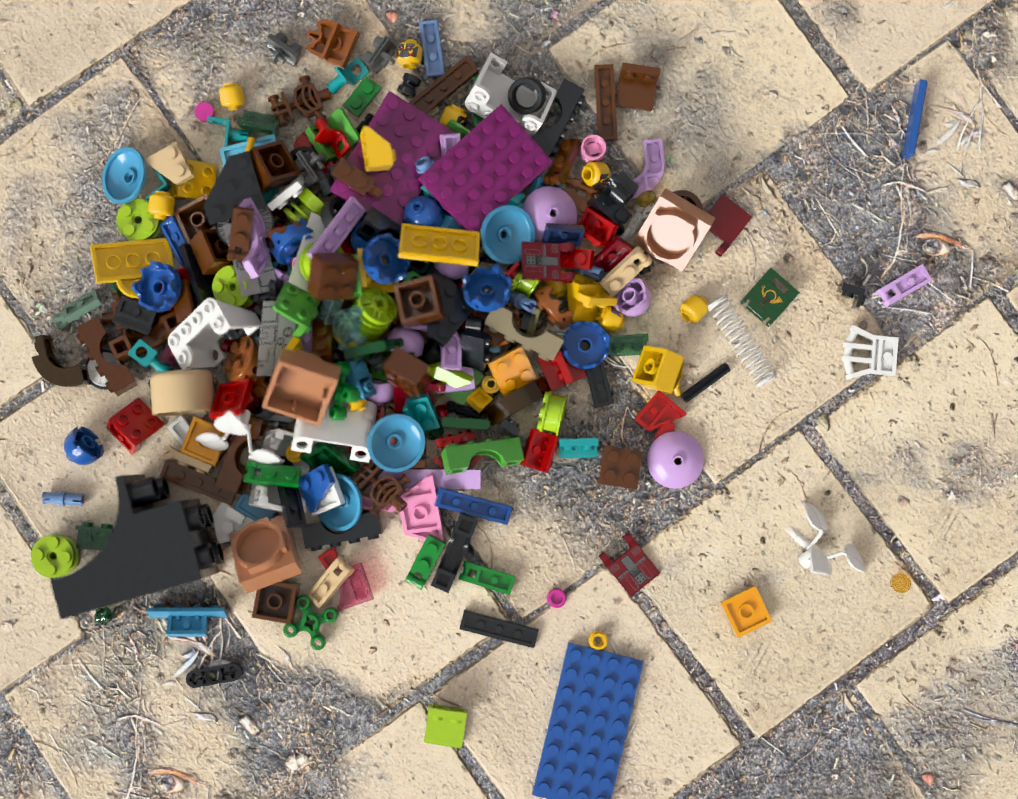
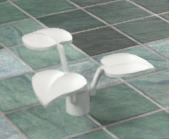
(237, 425)
(815, 558)

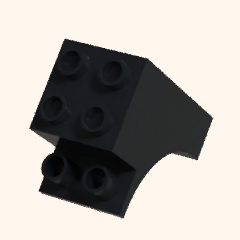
(146, 550)

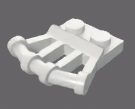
(882, 354)

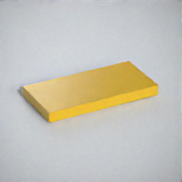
(439, 244)

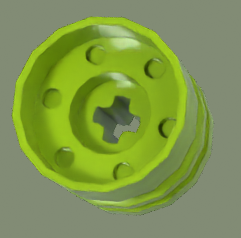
(309, 204)
(378, 312)

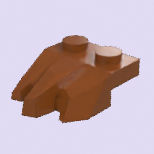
(333, 42)

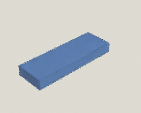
(432, 48)

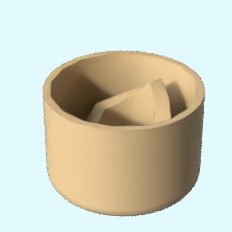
(181, 392)

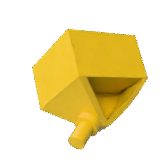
(659, 370)

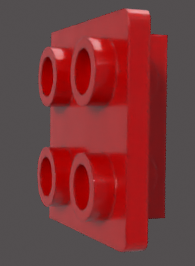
(134, 425)

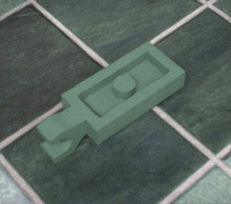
(77, 308)

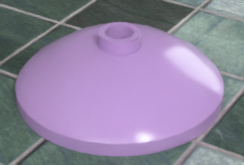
(542, 201)
(664, 452)

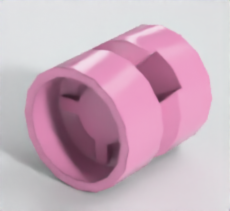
(592, 149)

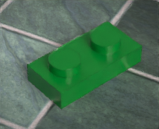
(362, 96)

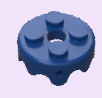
(288, 244)
(385, 246)
(483, 279)
(148, 287)
(598, 340)

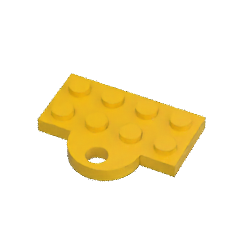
(123, 261)

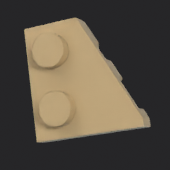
(171, 164)

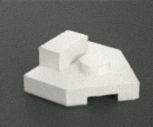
(228, 521)

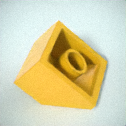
(376, 151)

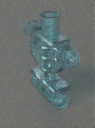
(345, 322)

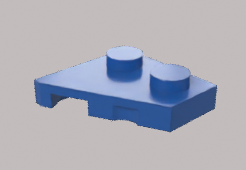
(316, 485)

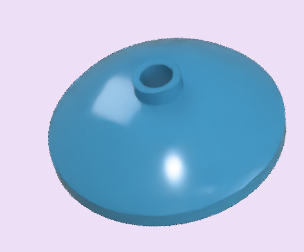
(124, 175)
(516, 227)
(406, 449)
(348, 514)

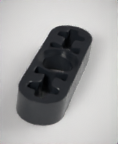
(199, 672)

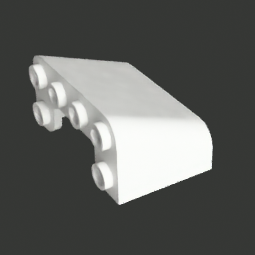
(492, 90)
(200, 332)
(349, 432)

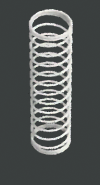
(773, 373)

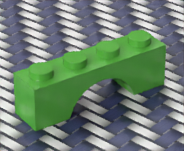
(504, 451)

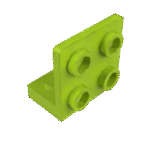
(445, 725)

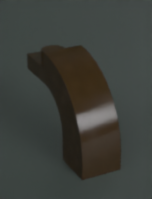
(54, 372)
(516, 401)

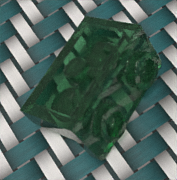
(259, 123)
(627, 344)
(93, 536)

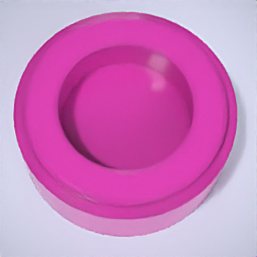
(204, 110)
(556, 598)

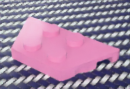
(420, 514)

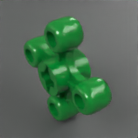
(343, 392)
(303, 626)

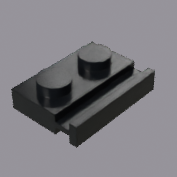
(134, 316)

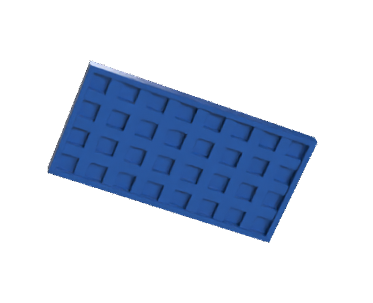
(587, 724)

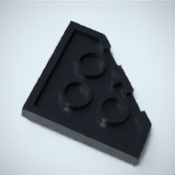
(233, 185)
(454, 306)

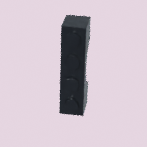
(568, 98)
(376, 224)
(317, 534)
(454, 552)

